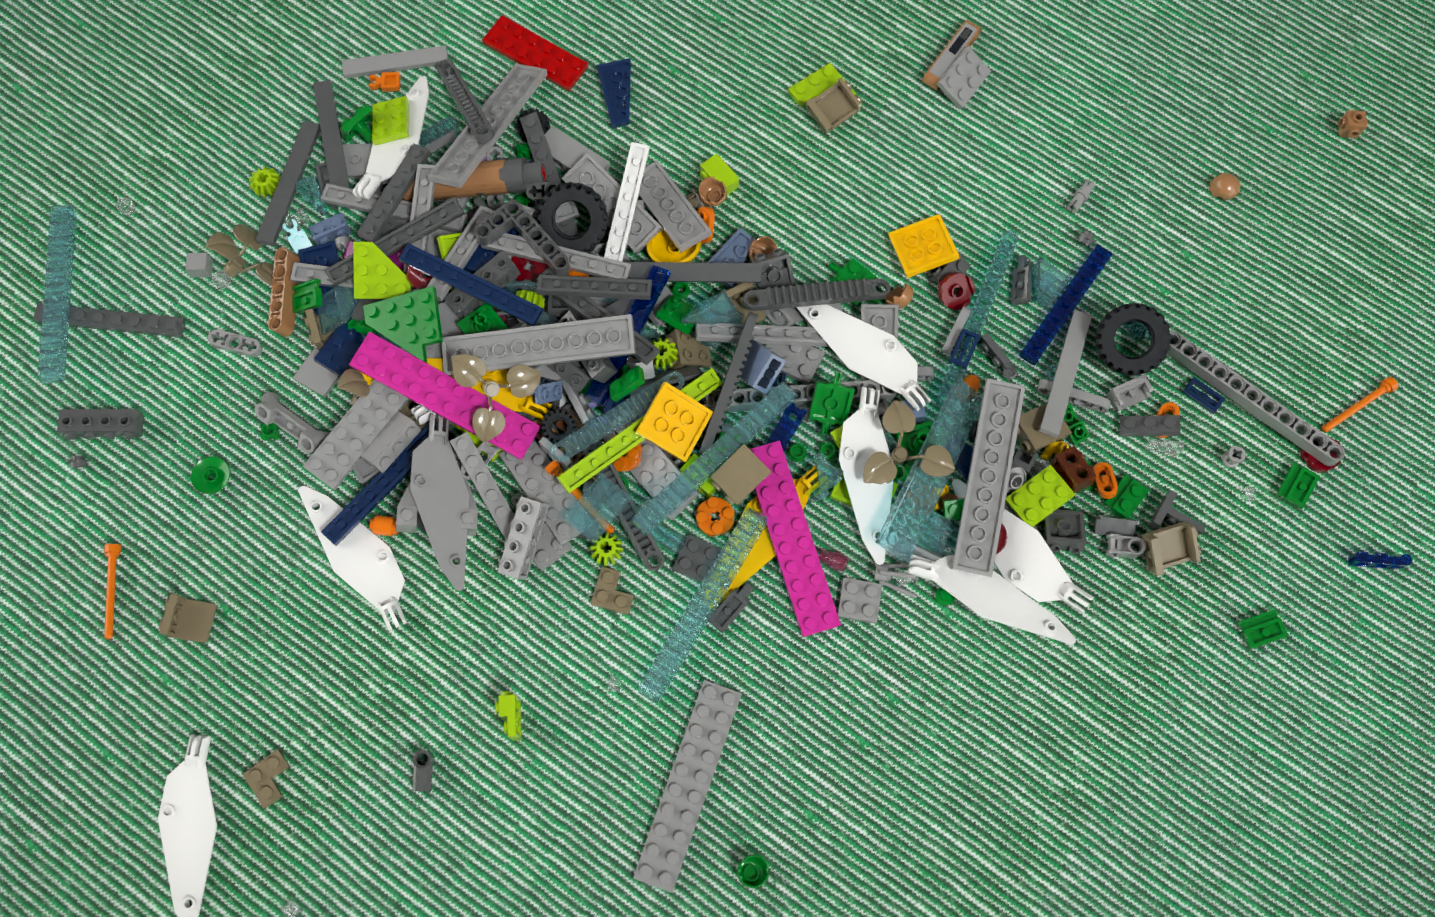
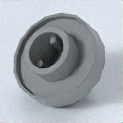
(1016, 479)

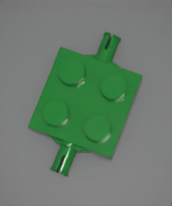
(852, 271)
(831, 402)

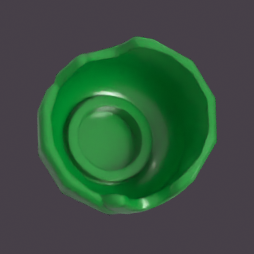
(753, 871)

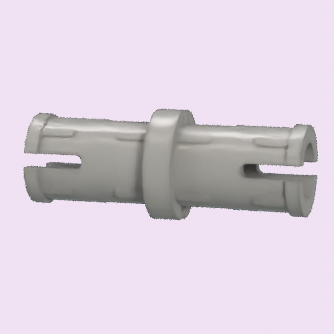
(1081, 196)

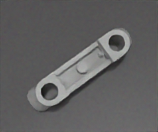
(272, 411)

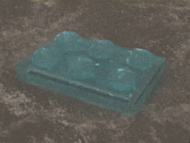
(598, 508)

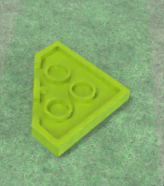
(815, 84)
(376, 274)

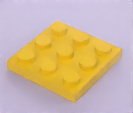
(923, 246)
(674, 422)

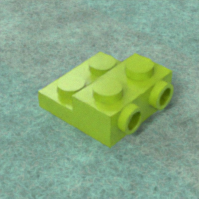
(510, 711)

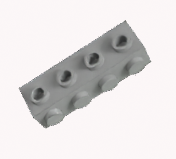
(523, 538)

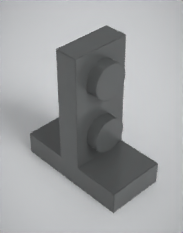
(1171, 515)

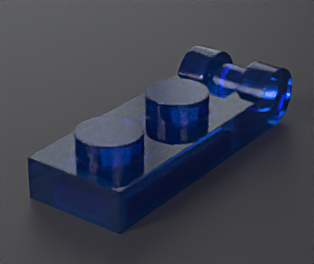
(787, 427)
(1379, 560)

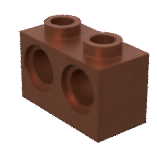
(1070, 471)

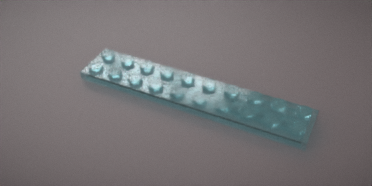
(920, 491)

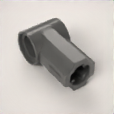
(423, 773)

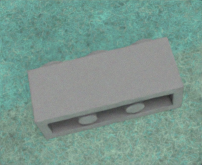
(390, 442)

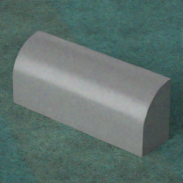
(568, 151)

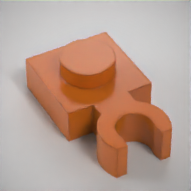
(388, 81)

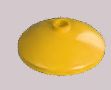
(663, 250)

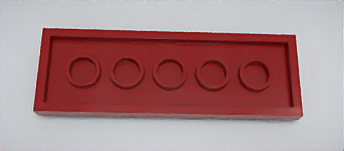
(535, 51)

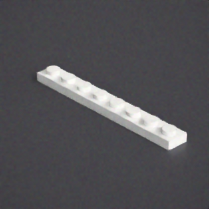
(627, 201)

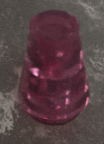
(835, 560)

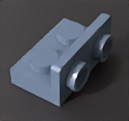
(330, 229)
(548, 391)

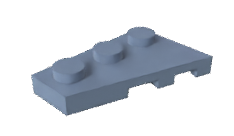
(734, 250)

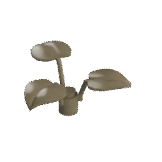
(225, 246)
(470, 369)
(354, 383)
(881, 470)

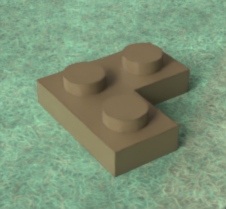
(607, 597)
(261, 778)

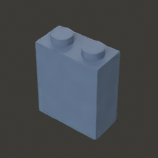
(761, 367)

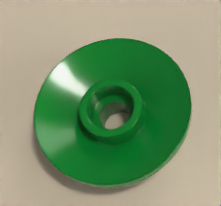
(205, 469)

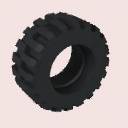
(587, 197)
(1159, 339)

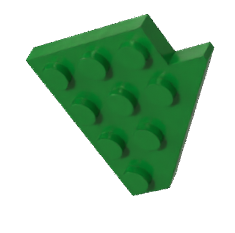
(408, 320)

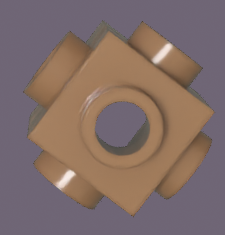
(1352, 124)

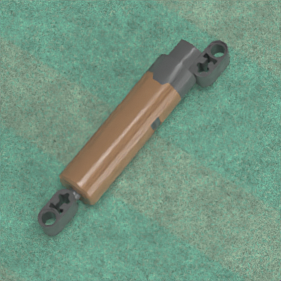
(493, 178)

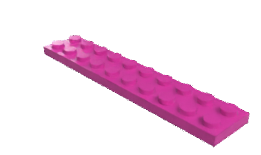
(439, 392)
(794, 544)

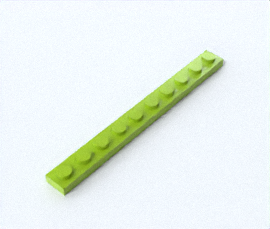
(627, 438)

